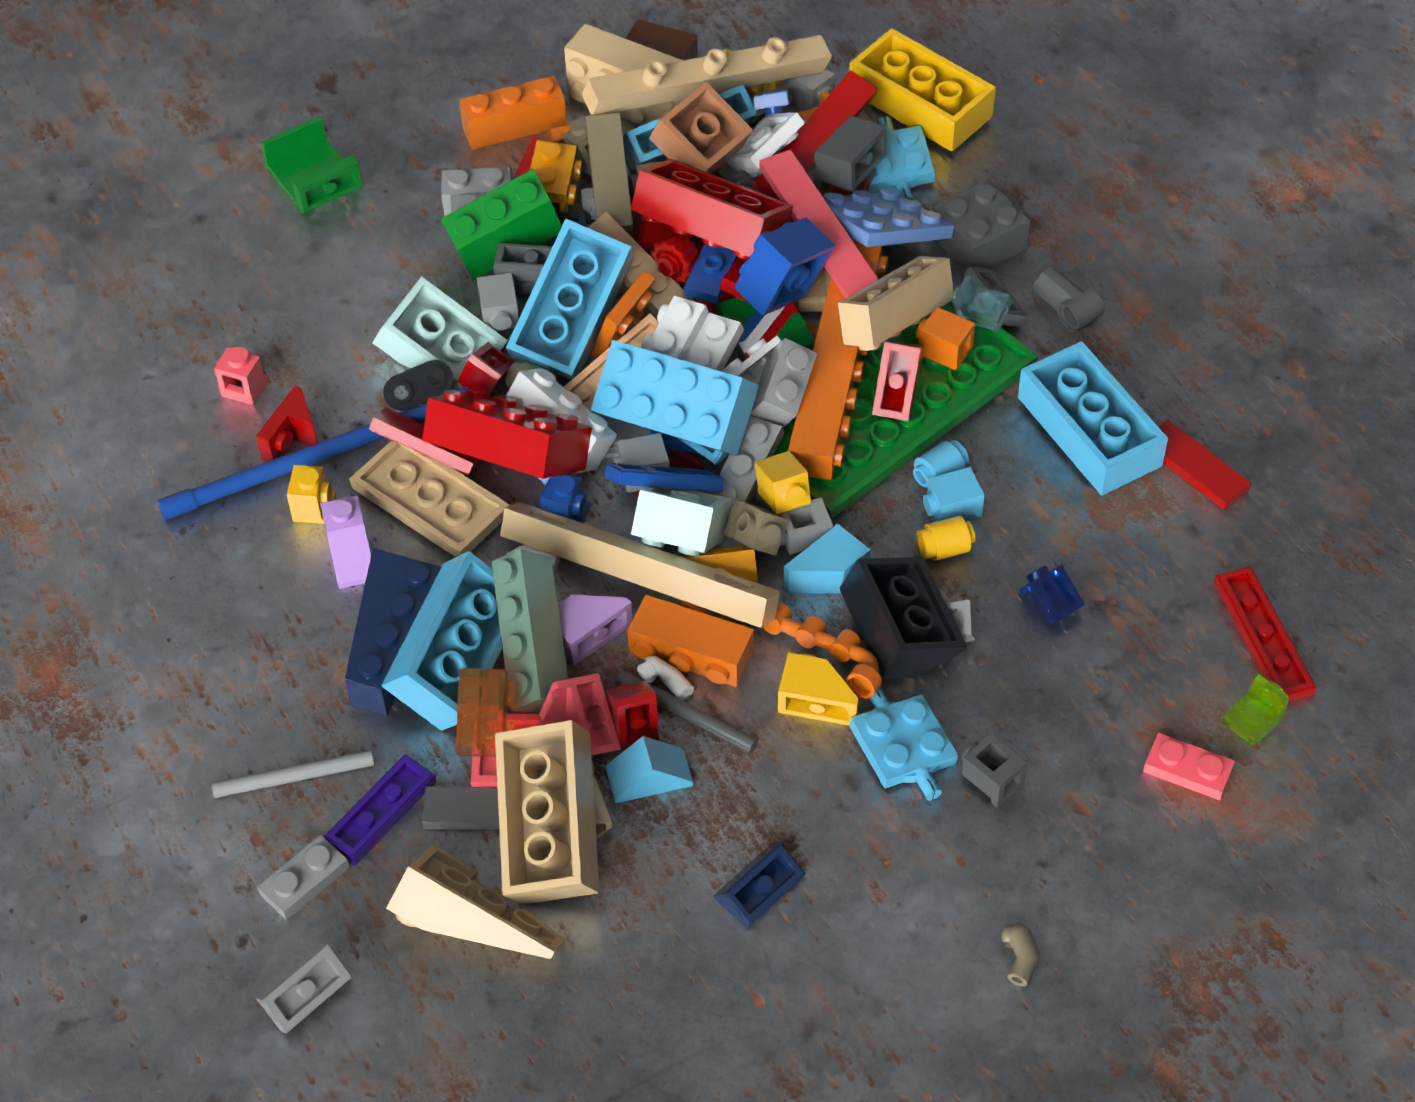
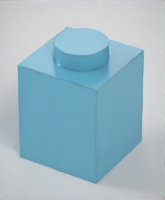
(954, 495)

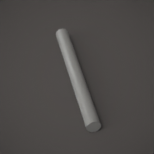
(292, 774)

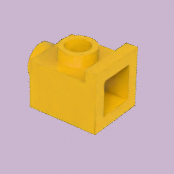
(307, 491)

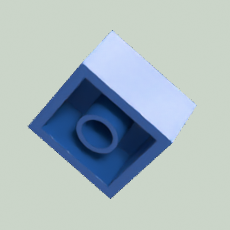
(783, 265)

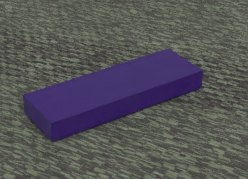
(380, 809)

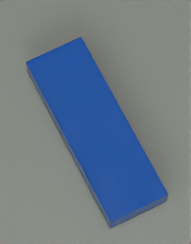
(664, 477)

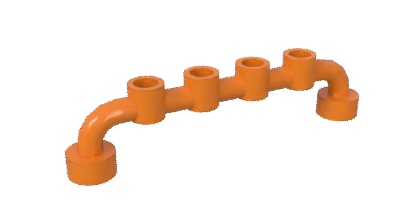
(862, 680)

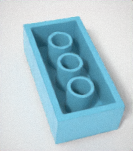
(570, 300)
(675, 397)
(1092, 418)
(451, 632)

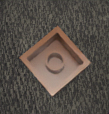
(701, 131)

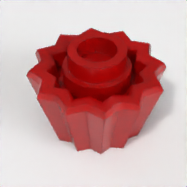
(675, 257)

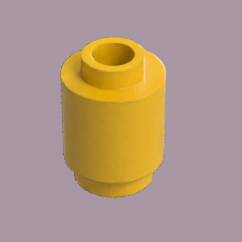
(945, 538)

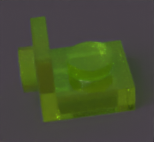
(1257, 710)

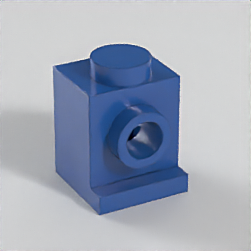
(565, 497)

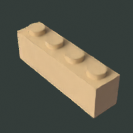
(895, 302)

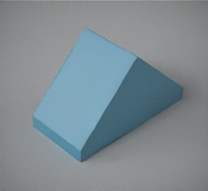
(647, 770)

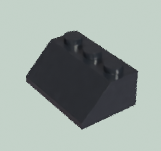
(901, 615)

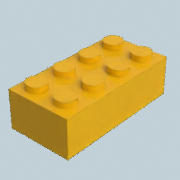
(925, 89)

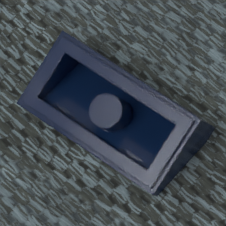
(760, 884)

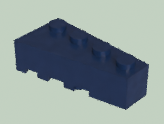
(388, 608)

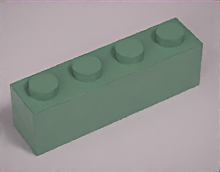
(529, 626)

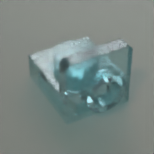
(981, 305)

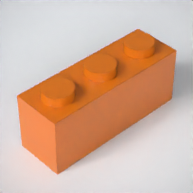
(513, 112)
(691, 640)

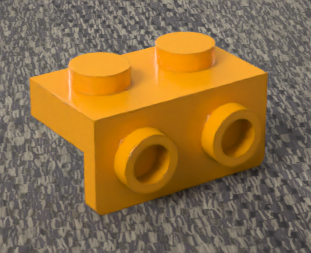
(557, 169)

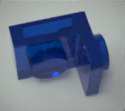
(1053, 593)

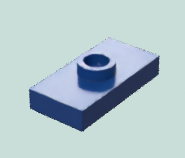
(708, 273)

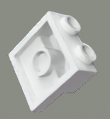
(765, 141)
(693, 334)

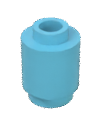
(940, 460)

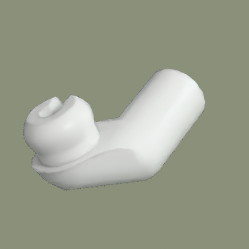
(668, 675)

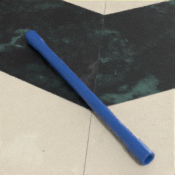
(191, 499)

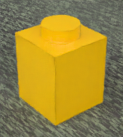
(782, 482)

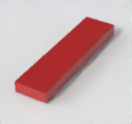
(1264, 632)

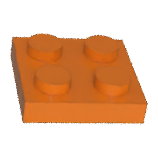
(625, 314)

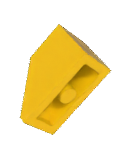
(815, 690)

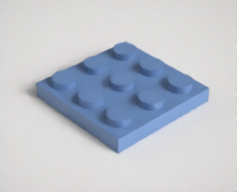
(886, 218)

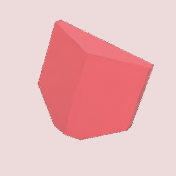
(585, 703)

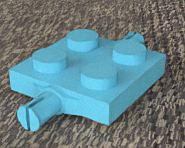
(906, 161)
(904, 742)

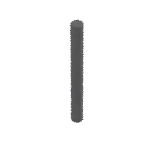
(696, 715)

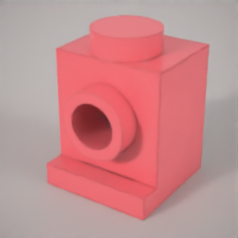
(240, 365)

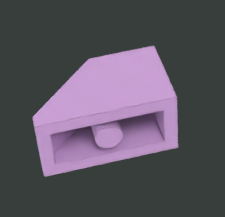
(347, 540)
(591, 623)

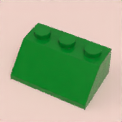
(509, 214)

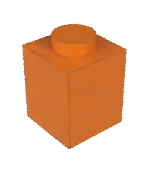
(946, 337)

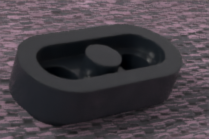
(418, 385)

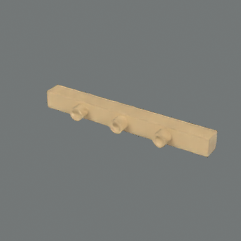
(721, 70)
(640, 564)

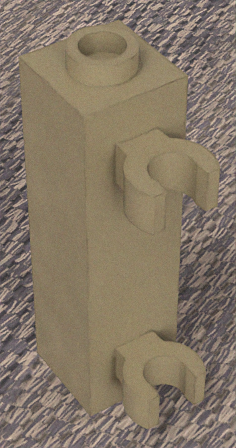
(609, 168)

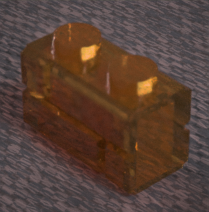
(483, 710)

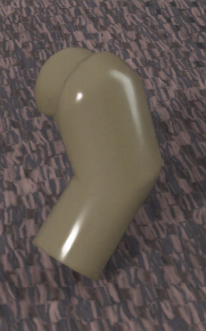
(1026, 951)

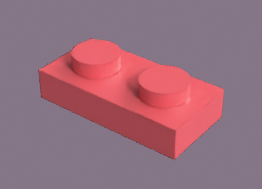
(1189, 766)

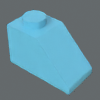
(824, 563)

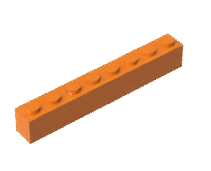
(830, 389)

